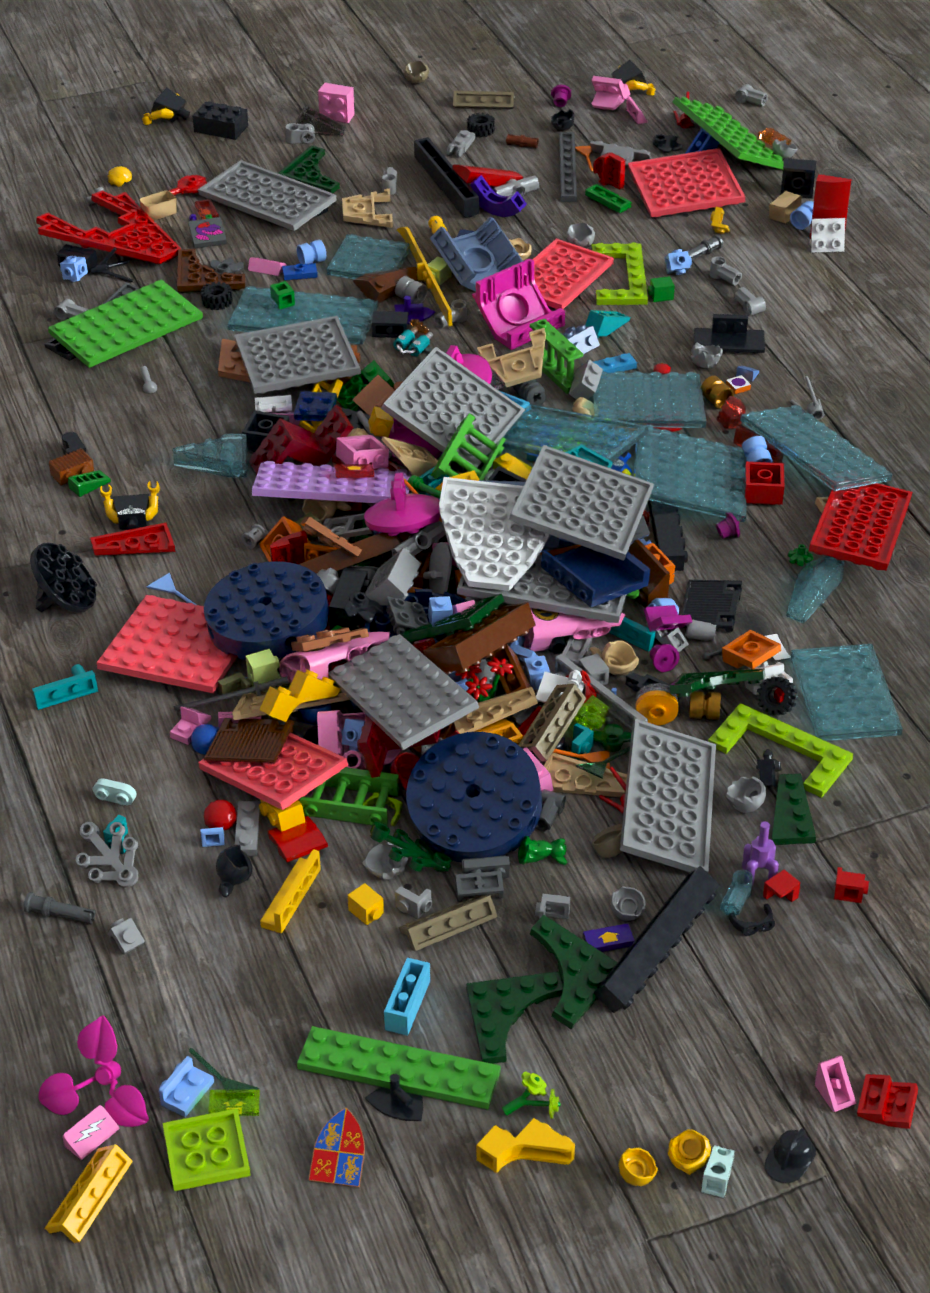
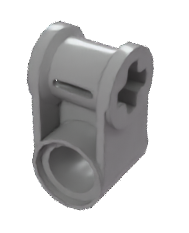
(298, 133)

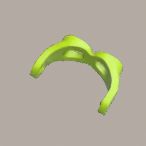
(393, 803)

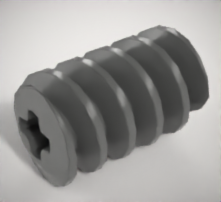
(531, 392)

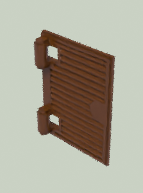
(249, 740)

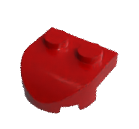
(610, 170)

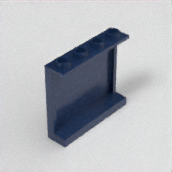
(596, 575)

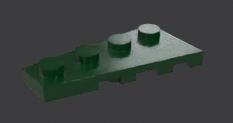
(792, 813)

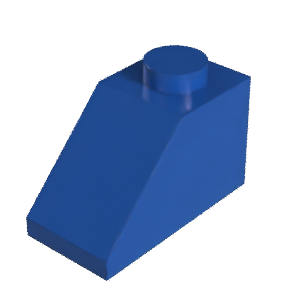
(702, 142)

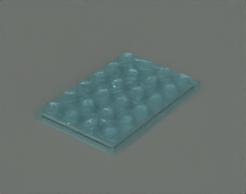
(846, 692)

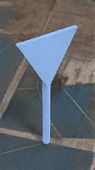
(166, 585)

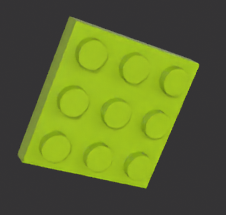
(206, 1149)

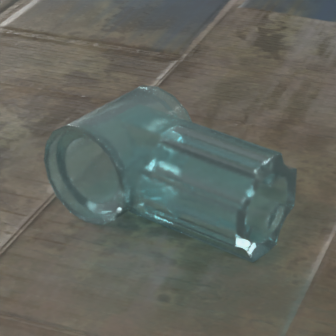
(738, 892)

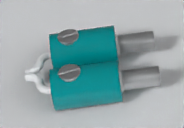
(417, 346)

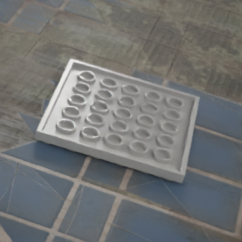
(296, 354)
(442, 395)
(582, 502)

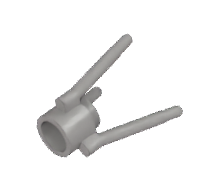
(814, 407)

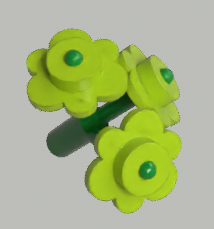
(535, 1086)

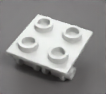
(828, 235)
(550, 681)

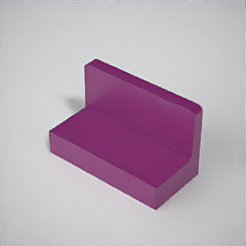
(665, 618)

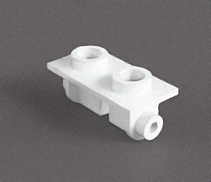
(274, 404)

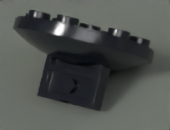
(61, 579)

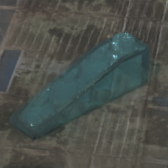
(220, 456)
(813, 586)

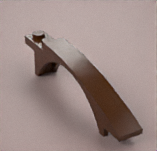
(370, 546)

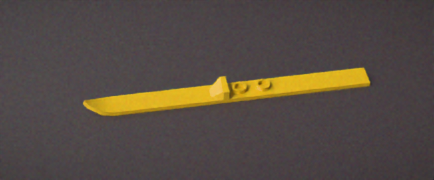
(425, 274)

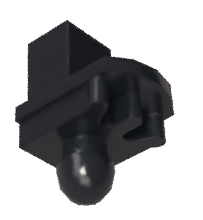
(768, 768)

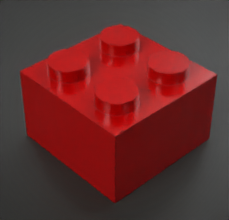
(764, 483)

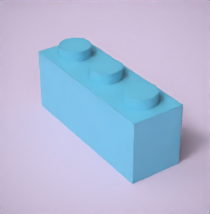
(407, 996)

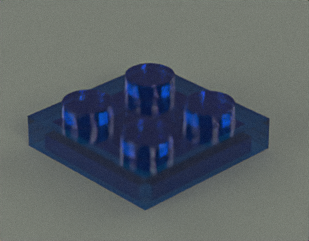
(314, 405)

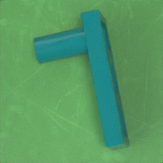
(634, 634)
(63, 690)

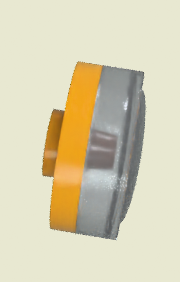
(657, 703)

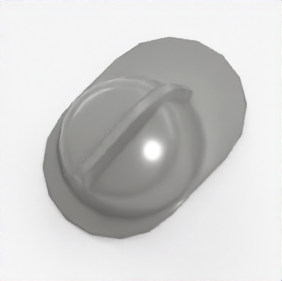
(330, 579)

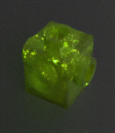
(592, 713)

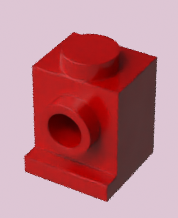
(850, 886)

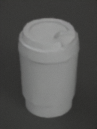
(700, 630)

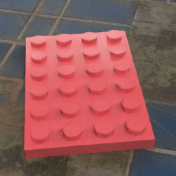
(566, 271)
(294, 774)

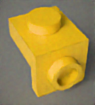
(716, 218)

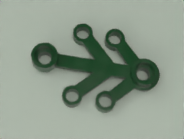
(436, 860)

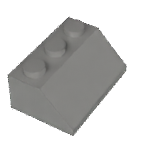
(393, 578)

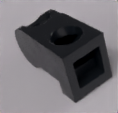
(72, 442)

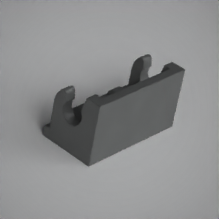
(479, 884)

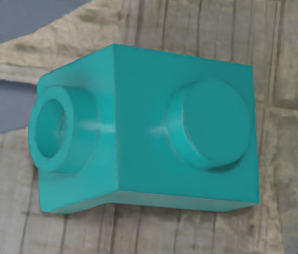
(582, 740)
(108, 835)

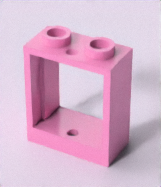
(362, 450)

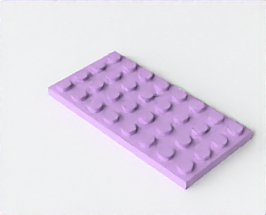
(321, 483)

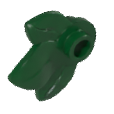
(612, 737)

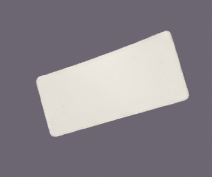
(782, 654)

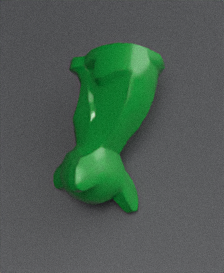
(534, 851)

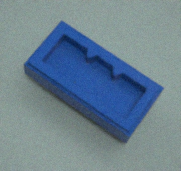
(299, 271)

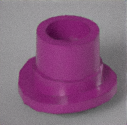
(561, 95)
(728, 526)
(664, 657)

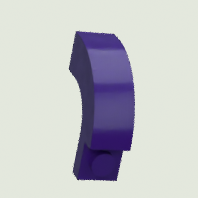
(496, 204)

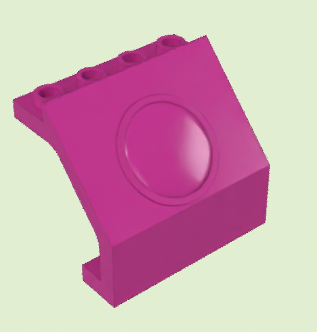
(513, 302)

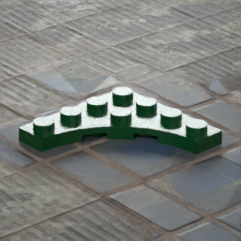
(306, 170)
(461, 620)
(690, 682)
(579, 966)
(499, 1005)

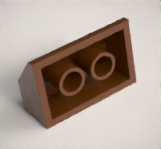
(659, 576)

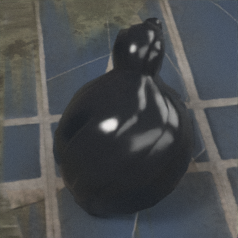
(233, 868)

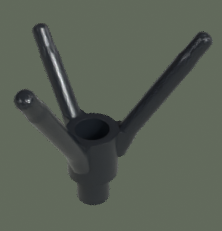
(104, 267)

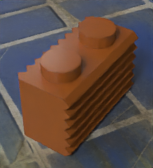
(69, 465)

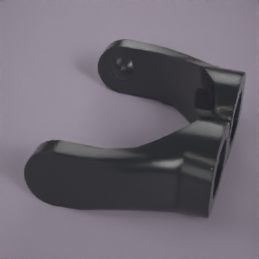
(743, 926)

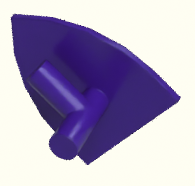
(415, 311)

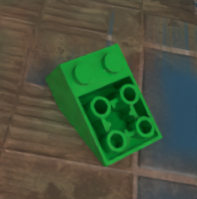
(358, 383)

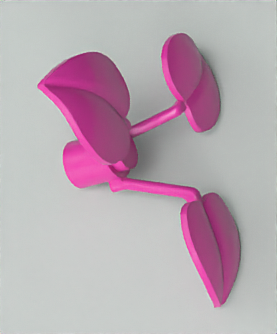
(100, 1043)

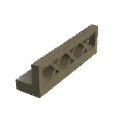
(483, 99)
(555, 721)
(449, 921)

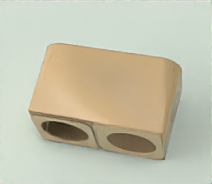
(788, 203)
(159, 205)

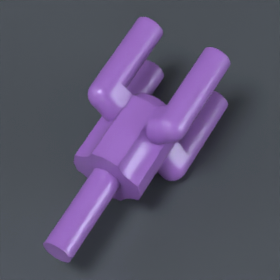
(761, 853)

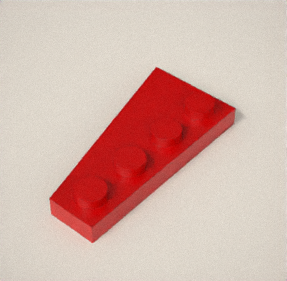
(138, 540)

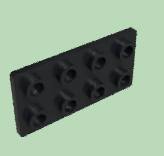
(731, 334)

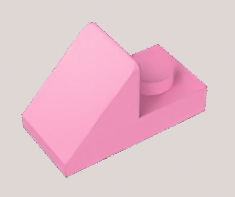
(189, 721)

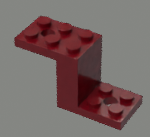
(300, 444)
(375, 744)

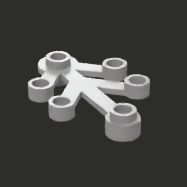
(110, 856)

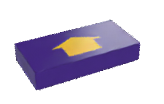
(609, 937)

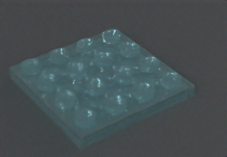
(366, 255)

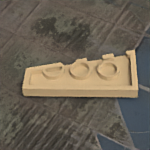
(496, 709)
(570, 779)

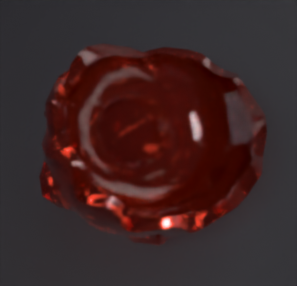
(731, 413)

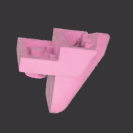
(609, 93)

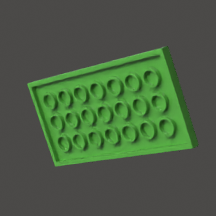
(729, 132)
(125, 323)

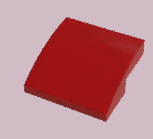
(289, 548)
(298, 840)
(887, 1101)

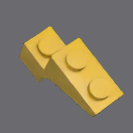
(303, 688)
(533, 1143)

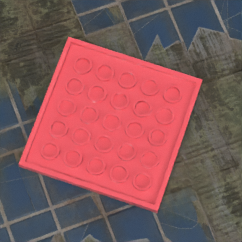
(686, 182)
(167, 645)

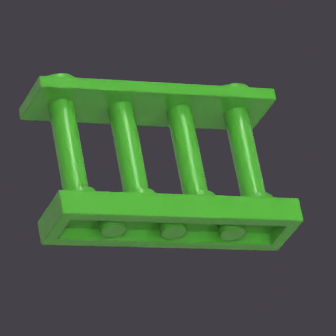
(565, 350)
(458, 440)
(357, 780)

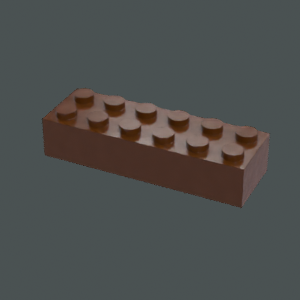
(469, 647)

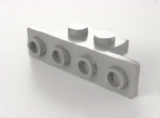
(625, 152)

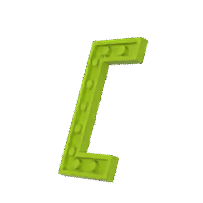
(635, 273)
(831, 757)

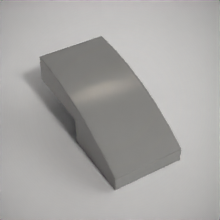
(671, 637)

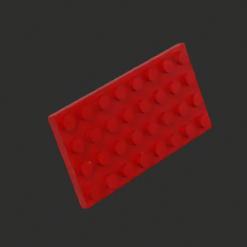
(861, 524)

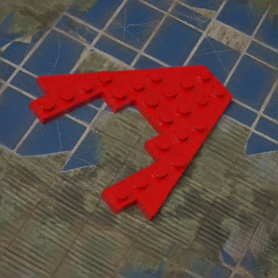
(136, 239)

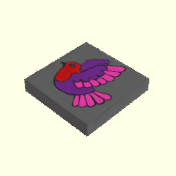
(207, 232)

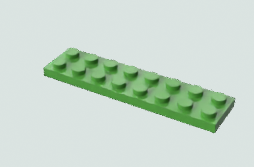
(419, 1070)

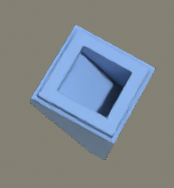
(212, 837)

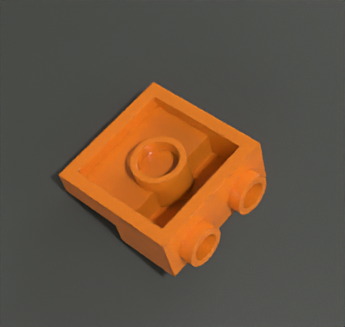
(749, 650)

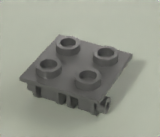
(405, 614)

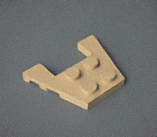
(361, 209)
(518, 365)

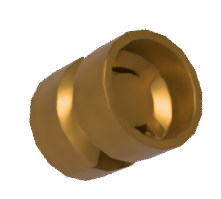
(716, 391)
(704, 705)

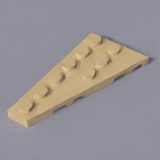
(250, 704)

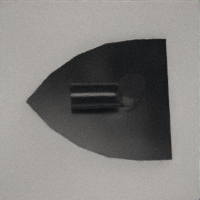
(397, 1102)

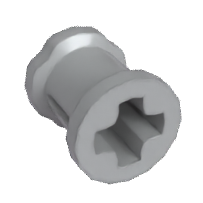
(254, 536)

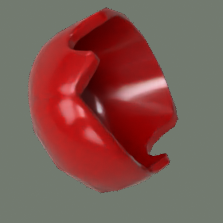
(220, 814)

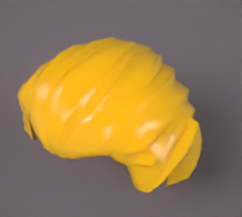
(689, 1151)

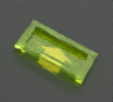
(245, 1100)

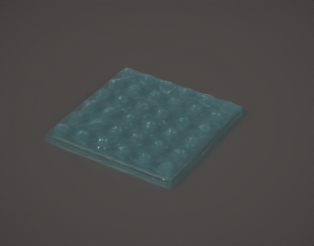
(651, 399)
(692, 472)

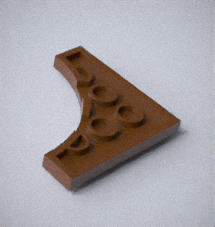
(194, 276)

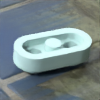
(114, 791)

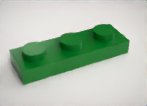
(608, 198)

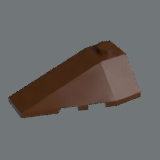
(382, 284)

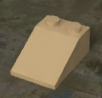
(413, 457)

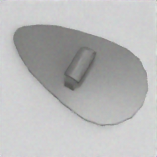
(439, 568)

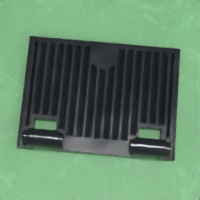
(711, 601)

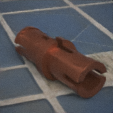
(522, 141)

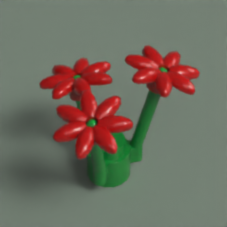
(477, 688)

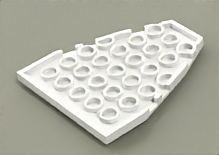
(482, 538)

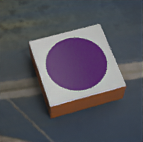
(738, 384)

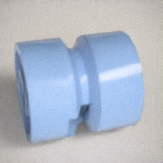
(802, 216)
(311, 252)
(756, 450)

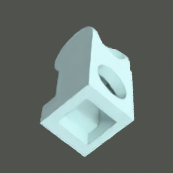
(718, 1171)

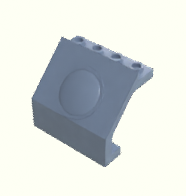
(476, 253)

